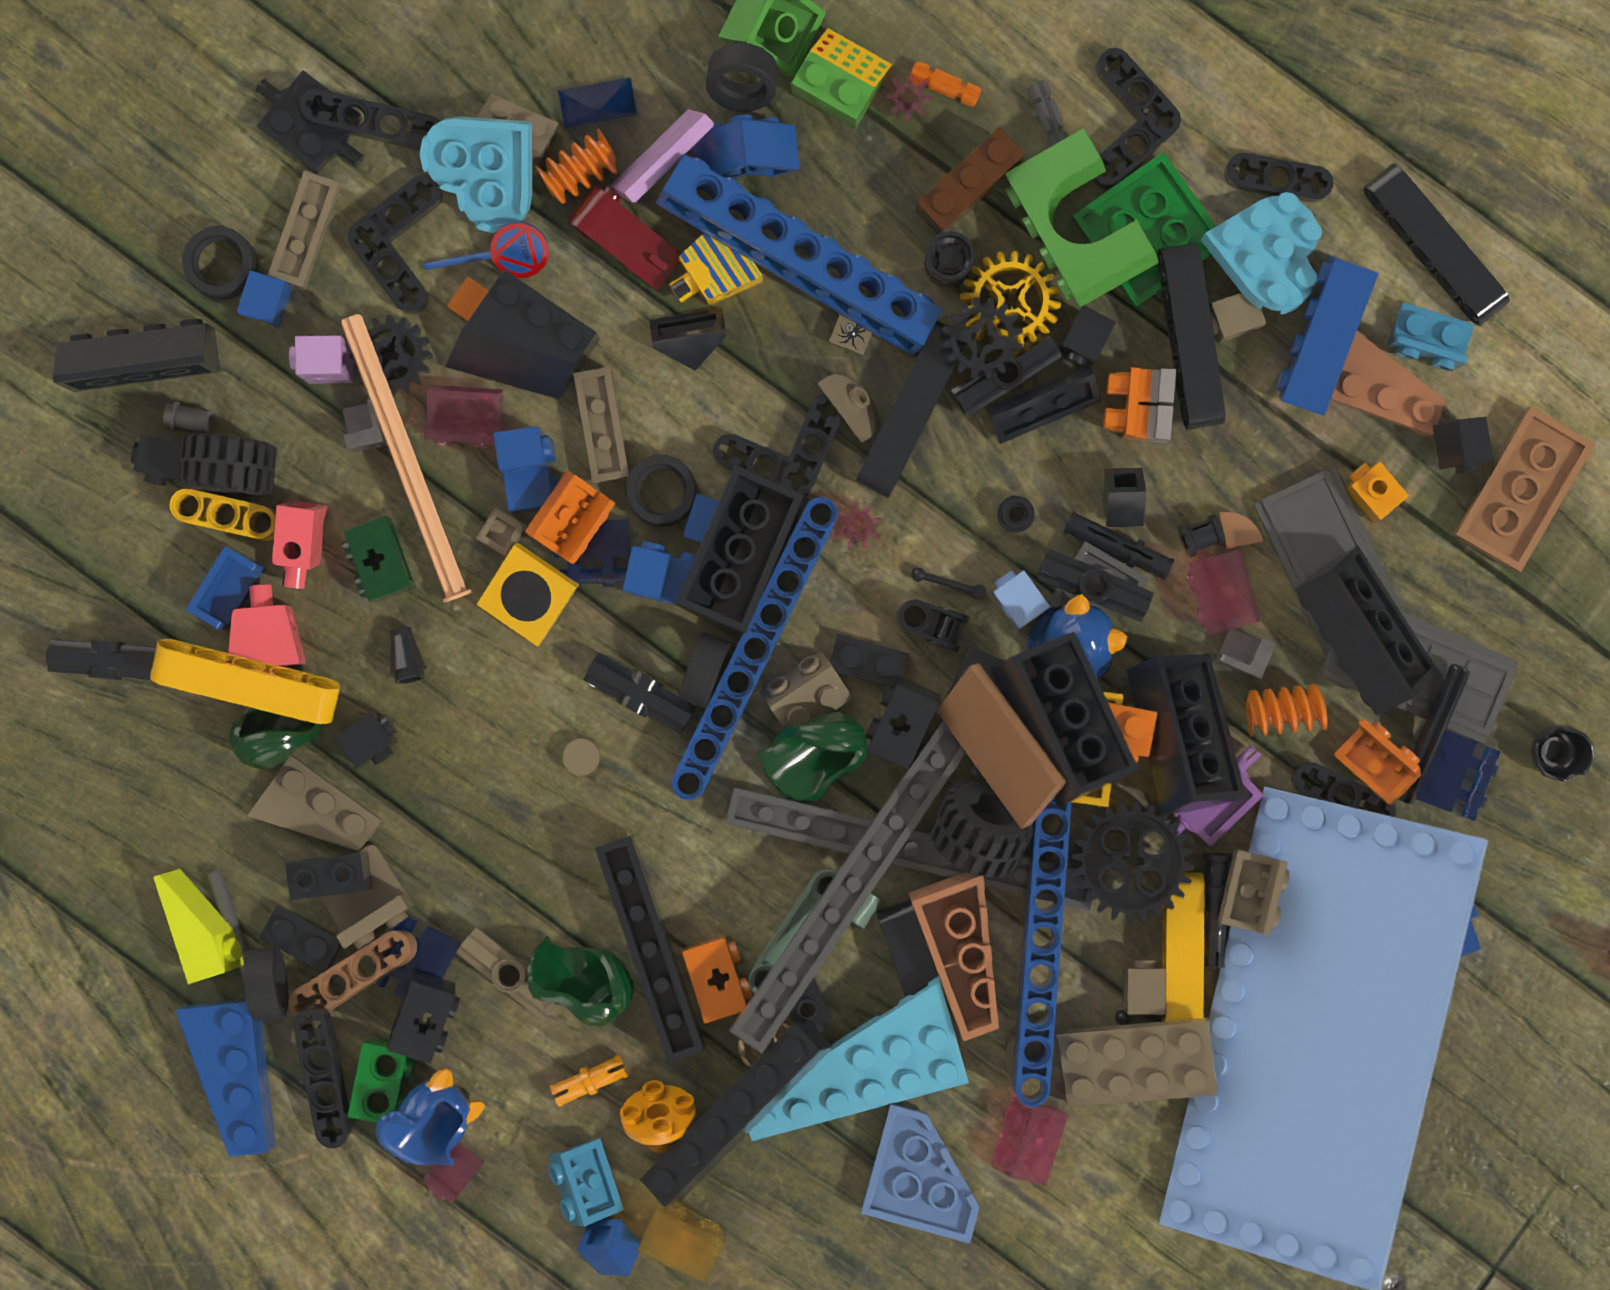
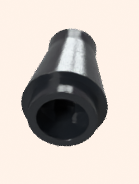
(405, 657)

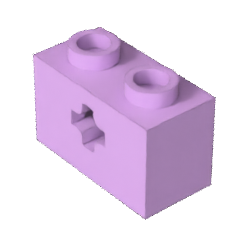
(322, 359)

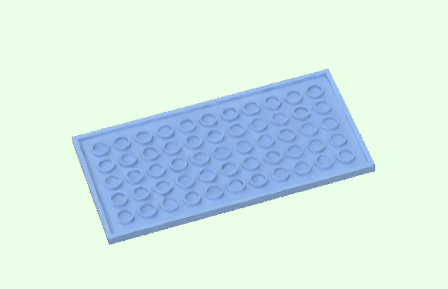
(1326, 1040)

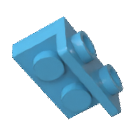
(1430, 336)
(584, 1183)

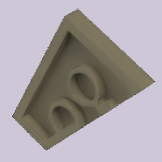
(315, 807)

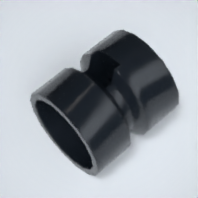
(949, 259)

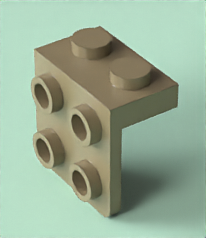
(367, 910)

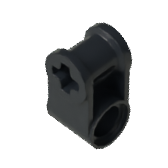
(934, 624)

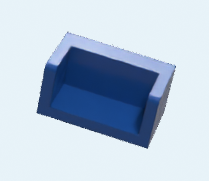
(225, 588)

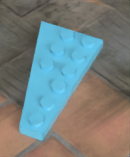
(876, 1065)

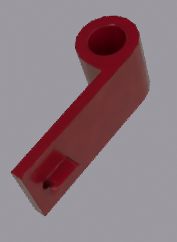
(625, 236)

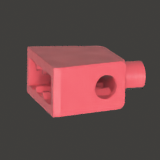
(299, 524)
(266, 631)

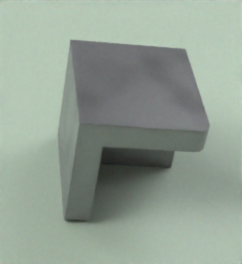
(362, 428)
(1245, 653)

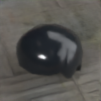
(1562, 752)

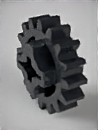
(397, 339)
(1000, 341)

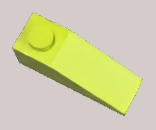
(199, 932)

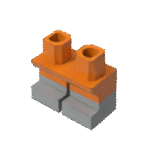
(1140, 389)

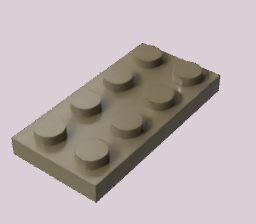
(1138, 1062)

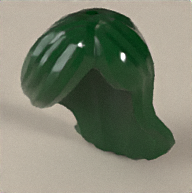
(268, 738)
(813, 755)
(583, 979)

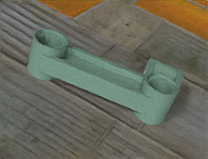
(795, 919)

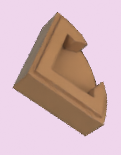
(1238, 530)

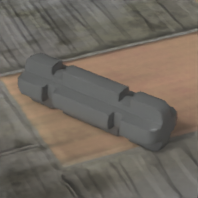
(1047, 112)

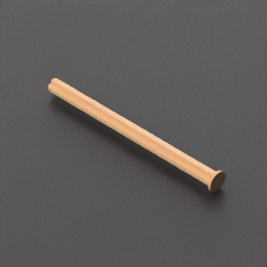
(404, 457)

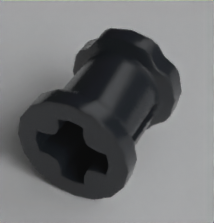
(1201, 535)

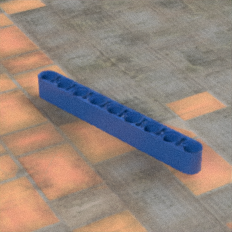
(757, 629)
(1048, 955)

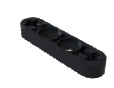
(372, 113)
(317, 1076)

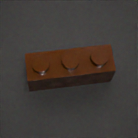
(969, 181)

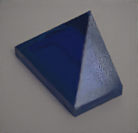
(597, 102)

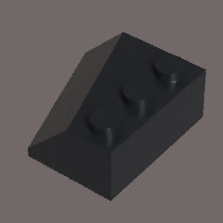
(522, 340)

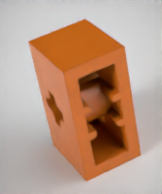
(701, 962)

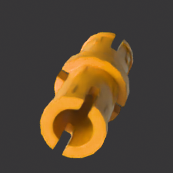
(588, 1081)

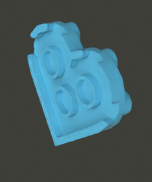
(484, 166)
(1268, 251)

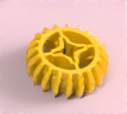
(998, 289)

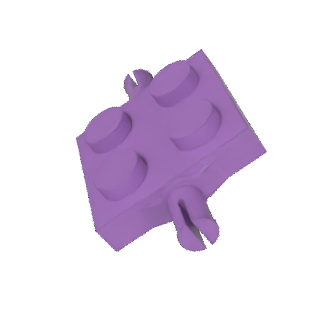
(1214, 821)

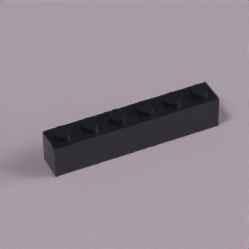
(650, 948)
(736, 1113)

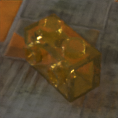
(682, 1241)

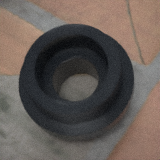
(1027, 514)

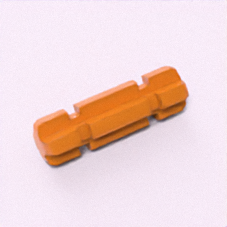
(946, 84)

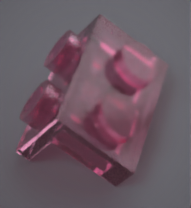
(463, 415)
(1223, 592)
(1029, 1141)

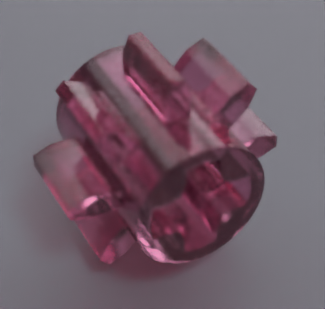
(917, 90)
(863, 517)

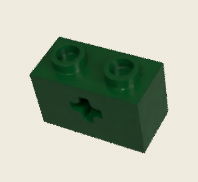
(381, 538)

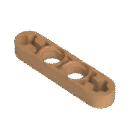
(351, 973)

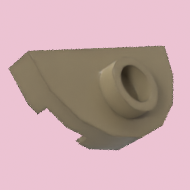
(851, 403)

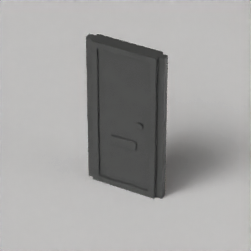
(1313, 527)
(1483, 693)

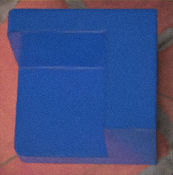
(264, 299)
(700, 517)
(609, 1247)

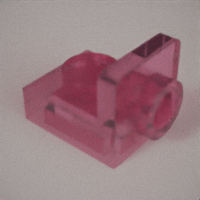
(449, 1181)

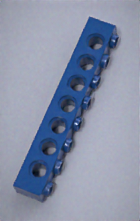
(779, 257)

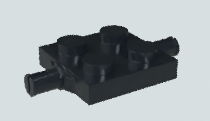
(304, 142)

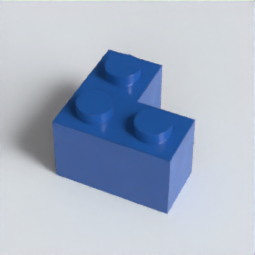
(749, 148)
(526, 467)
(655, 573)

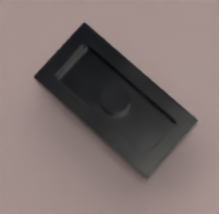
(868, 661)
(301, 938)

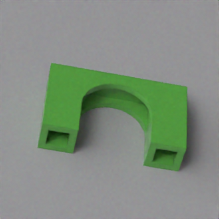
(1084, 268)

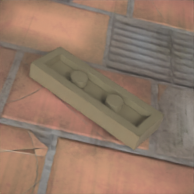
(304, 229)
(601, 425)

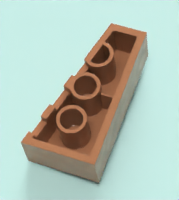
(958, 938)

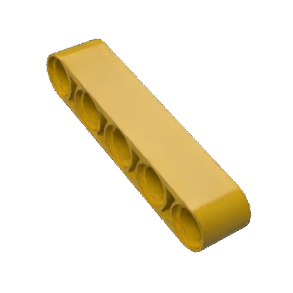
(244, 681)
(1184, 951)

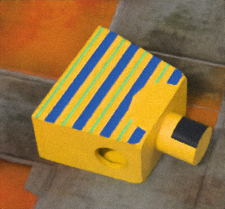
(714, 271)

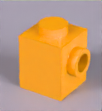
(1375, 491)

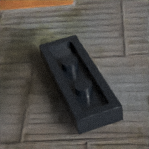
(1044, 404)

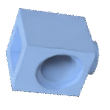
(1019, 598)

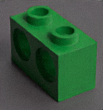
(372, 1079)

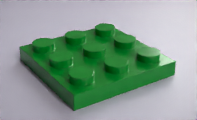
(1163, 209)

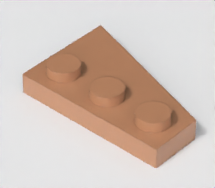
(1385, 389)

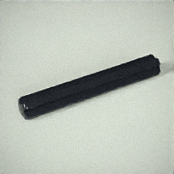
(1436, 724)

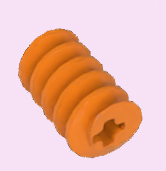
(578, 167)
(1285, 709)

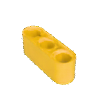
(208, 514)

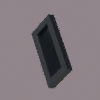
(689, 336)

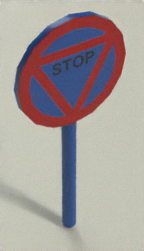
(514, 247)

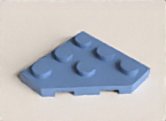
(918, 1180)

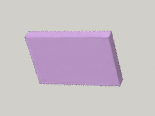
(662, 155)

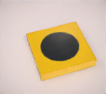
(527, 594)

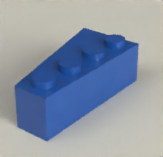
(1326, 334)
(233, 1071)

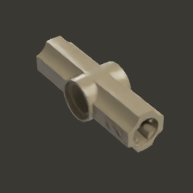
(489, 959)

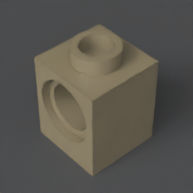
(1235, 317)
(1144, 988)

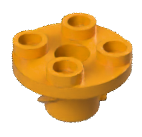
(658, 1115)

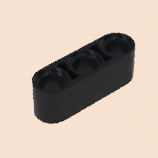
(907, 946)

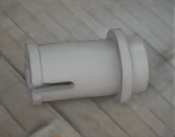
(187, 418)

